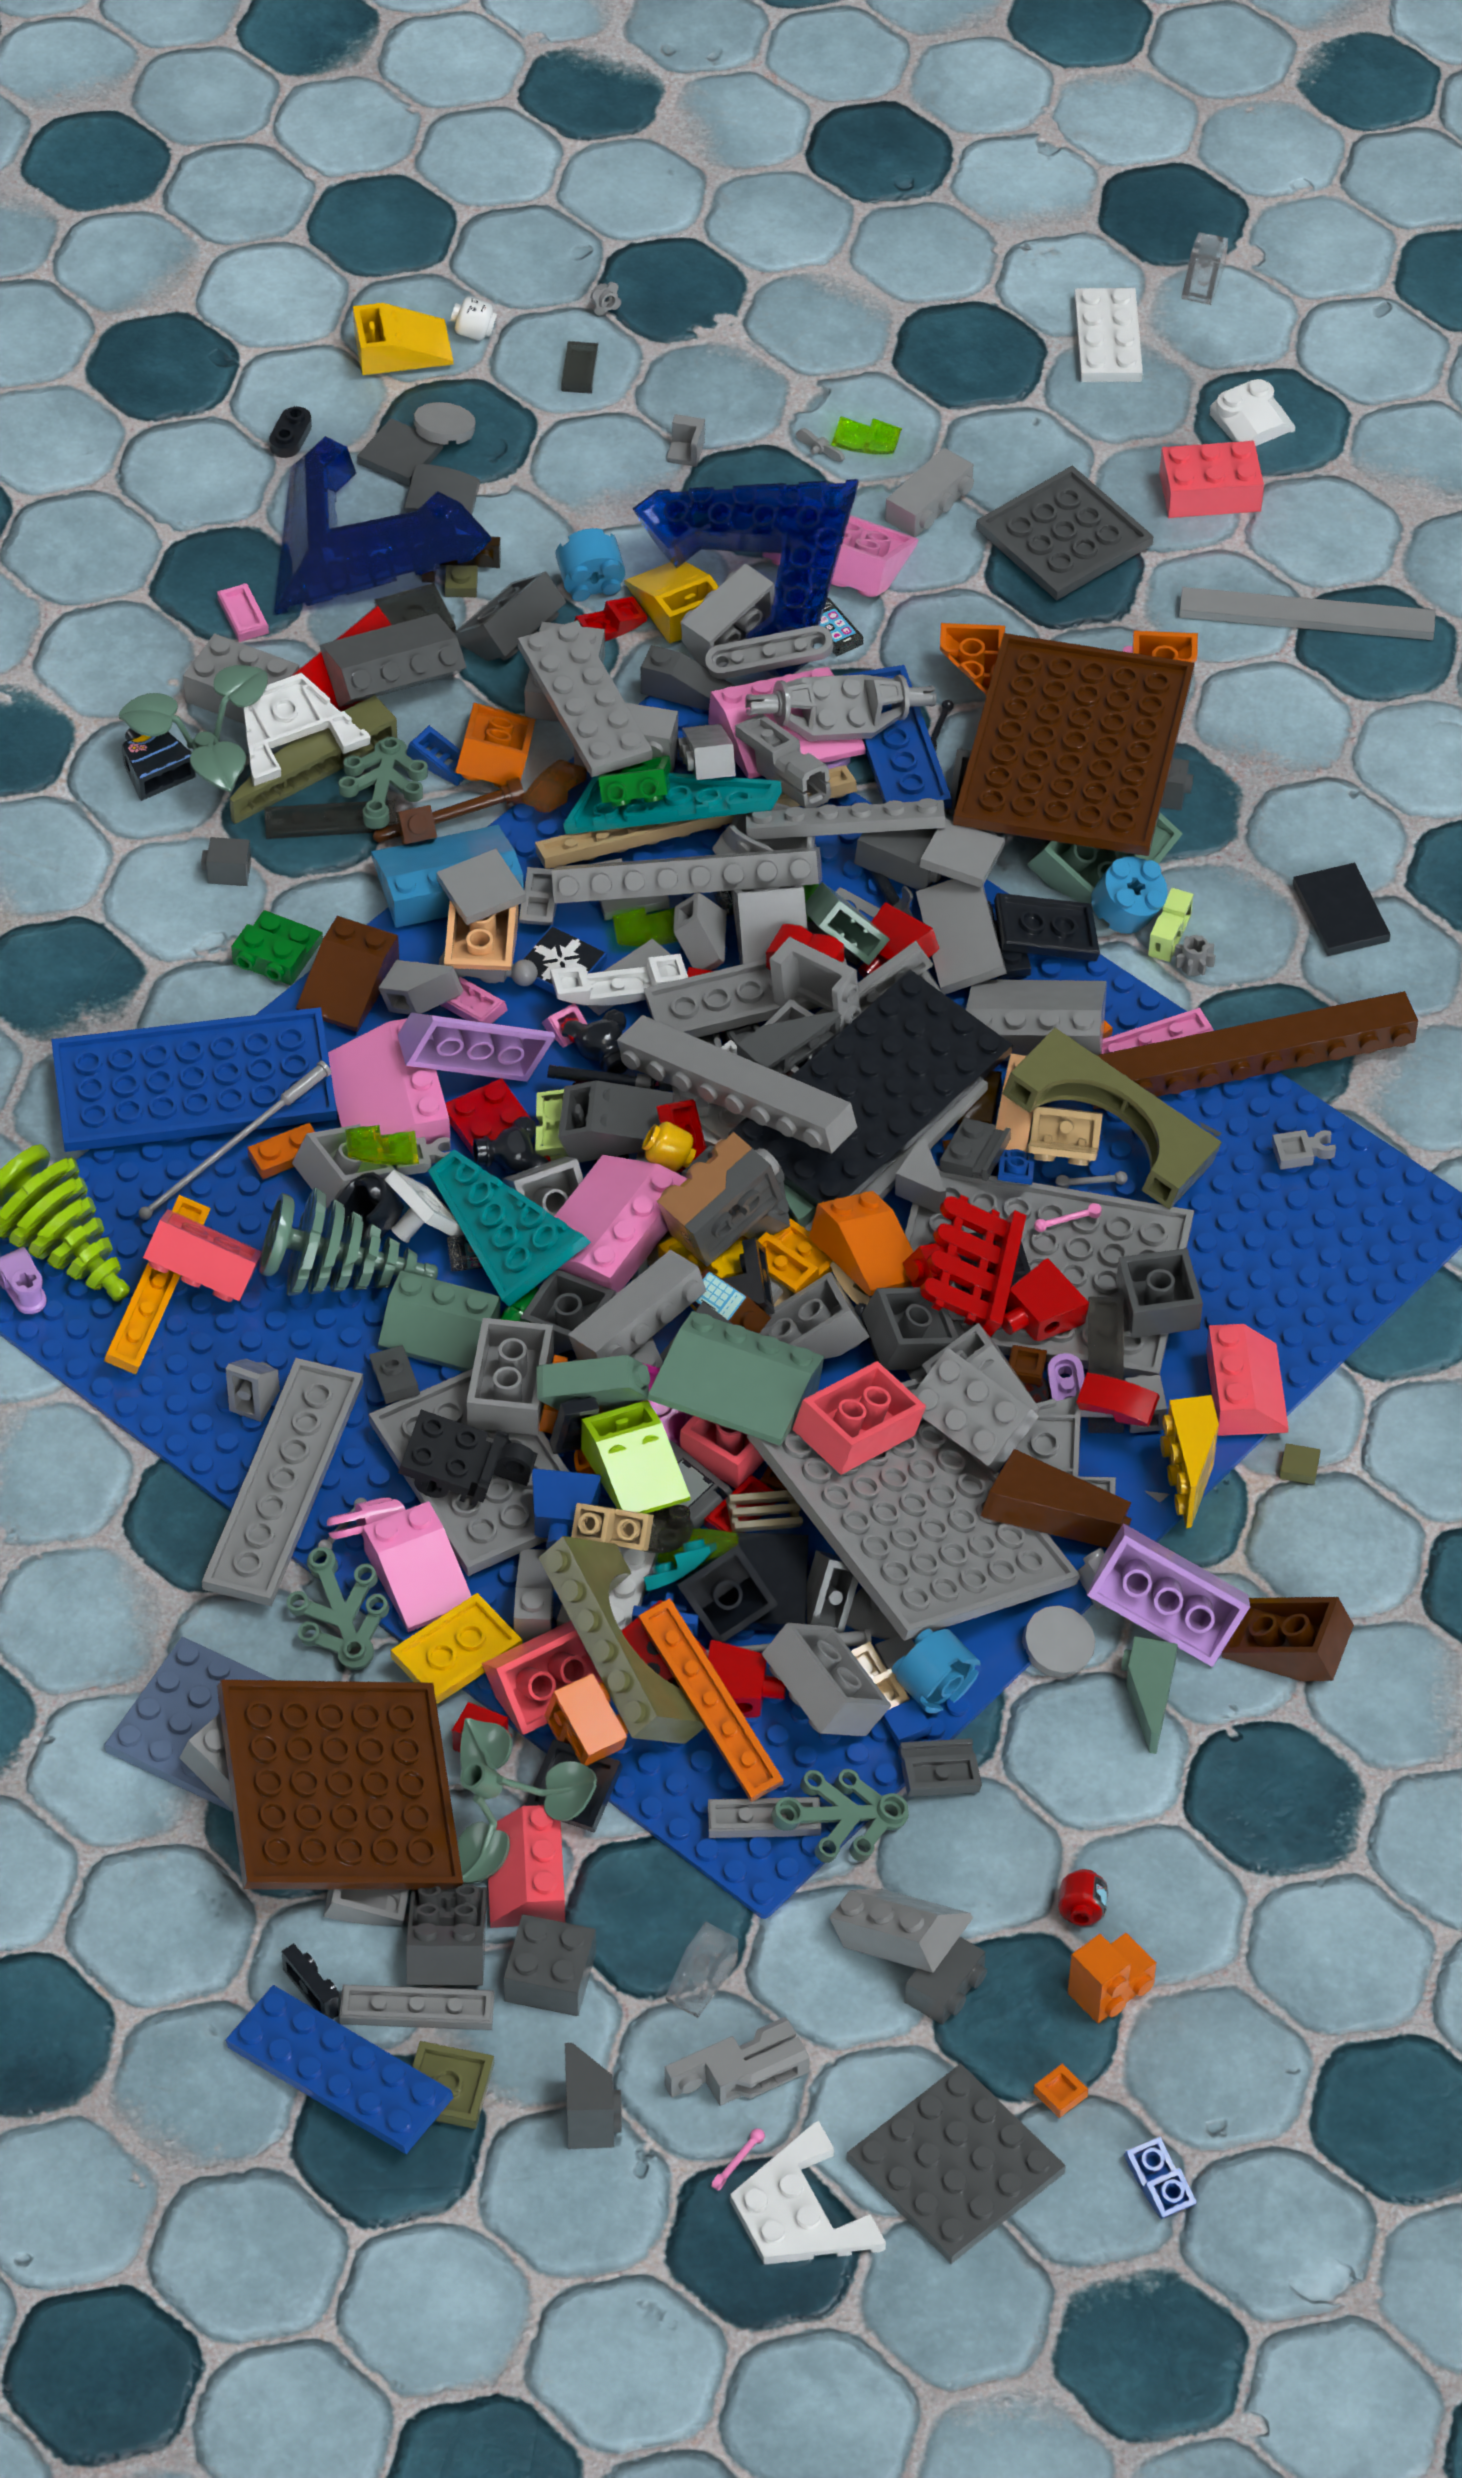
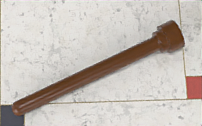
(510, 793)

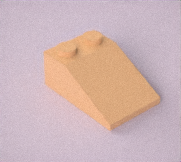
(482, 944)

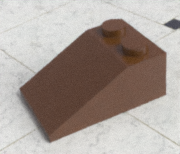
(349, 972)
(1292, 1637)

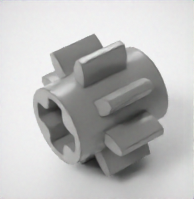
(1194, 955)

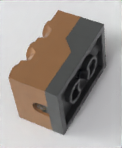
(721, 1198)

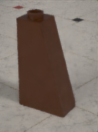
(1054, 1502)

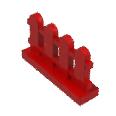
(998, 1258)

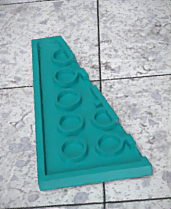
(685, 801)
(507, 1231)

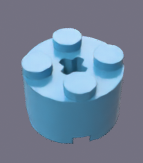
(590, 564)
(1129, 894)
(936, 1669)

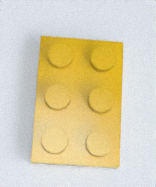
(455, 1646)

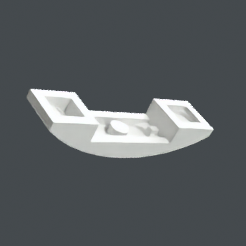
(617, 985)

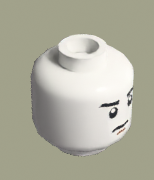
(473, 318)

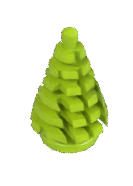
(52, 1217)

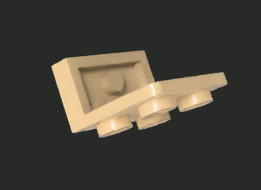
(1065, 1134)

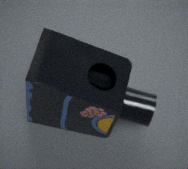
(155, 762)

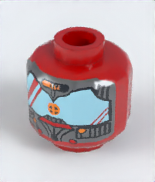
(1083, 1896)

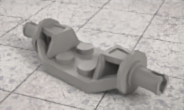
(840, 705)

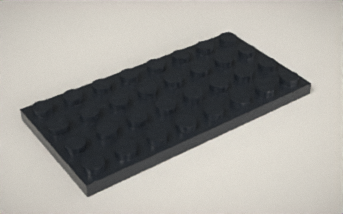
(901, 1073)

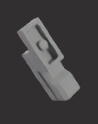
(781, 760)
(742, 2069)

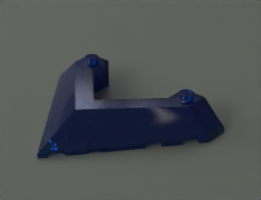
(796, 520)
(333, 561)

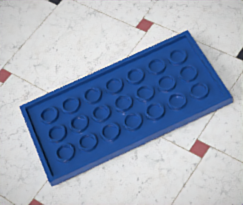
(189, 1079)

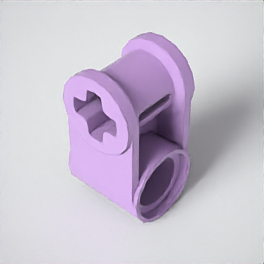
(22, 1281)

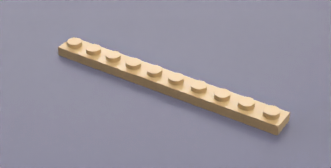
(590, 845)

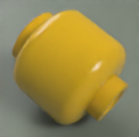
(669, 1146)

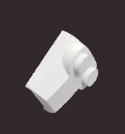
(1251, 413)

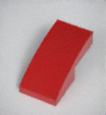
(617, 617)
(1122, 1399)

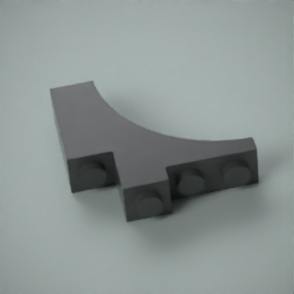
(899, 855)

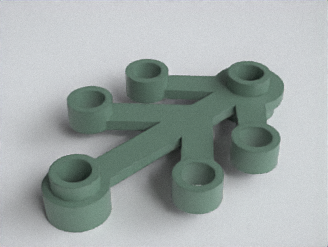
(388, 753)
(342, 1613)
(844, 1812)

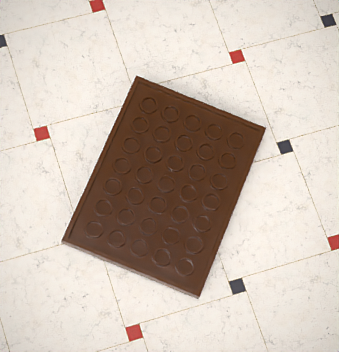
(1075, 744)

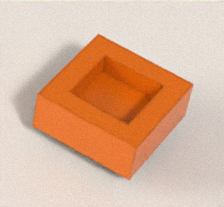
(1060, 2090)

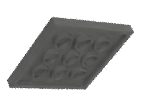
(1064, 532)
(955, 2163)

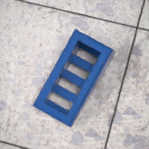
(439, 744)

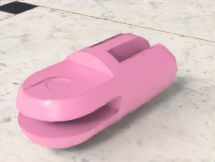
(364, 1514)

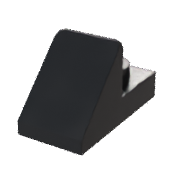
(756, 1278)

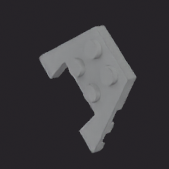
(1057, 1438)

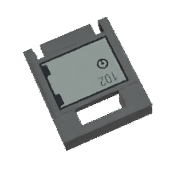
(703, 1486)

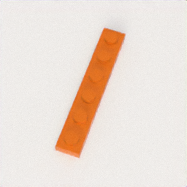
(710, 1700)

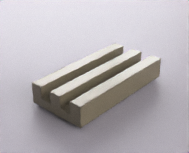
(792, 1507)

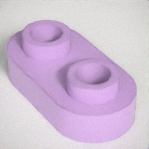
(1066, 1387)

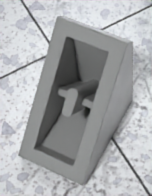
(920, 1179)

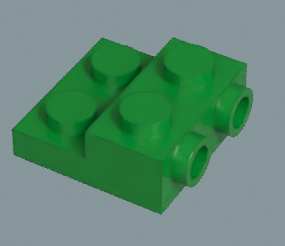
(642, 780)
(276, 947)

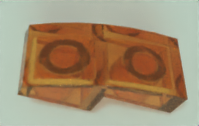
(552, 785)

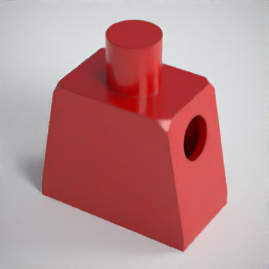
(902, 932)
(1044, 1304)
(745, 1677)

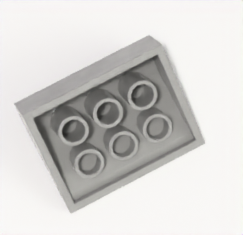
(1031, 1009)

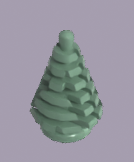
(319, 1246)

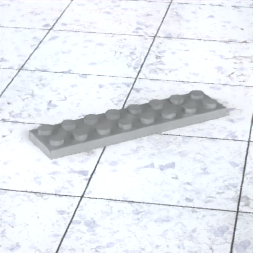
(282, 1482)

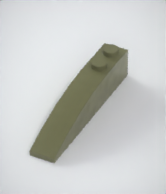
(312, 760)

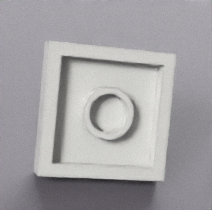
(423, 1208)

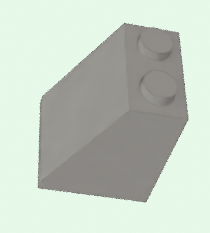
(761, 914)

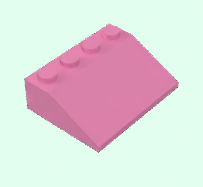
(868, 557)
(729, 709)
(379, 1089)
(618, 1216)

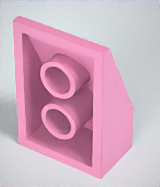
(416, 1565)

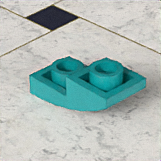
(687, 1560)

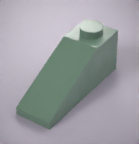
(1148, 1682)

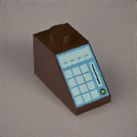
(731, 1303)

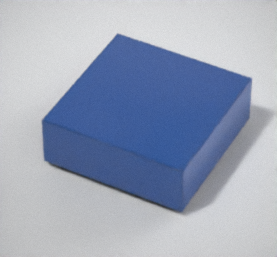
(906, 1722)

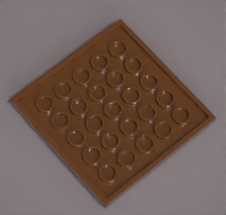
(338, 1785)

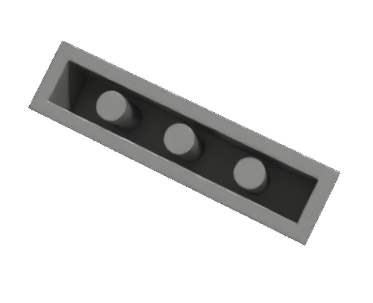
(639, 1309)

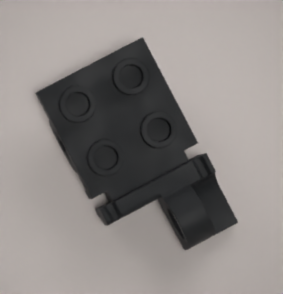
(460, 1460)

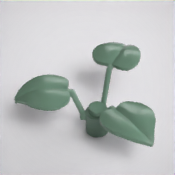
(213, 761)
(482, 1751)

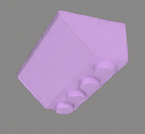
(472, 1046)
(1168, 1595)

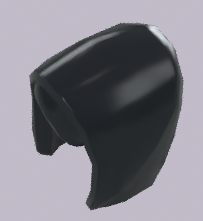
(373, 1200)

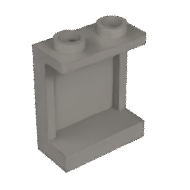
(815, 977)

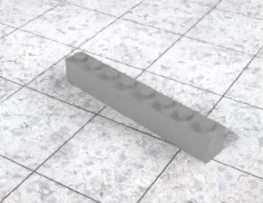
(687, 875)
(737, 1084)

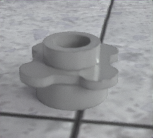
(599, 295)

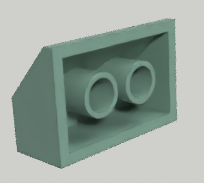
(436, 1320)

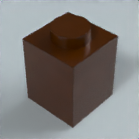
(416, 824)

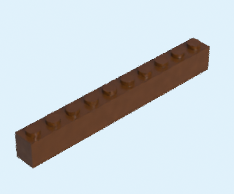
(1268, 1045)

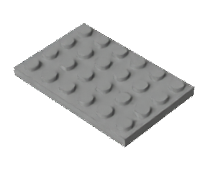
(505, 1519)

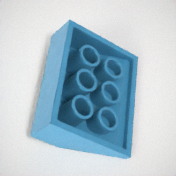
(411, 877)

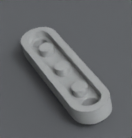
(769, 652)

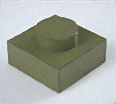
(461, 581)

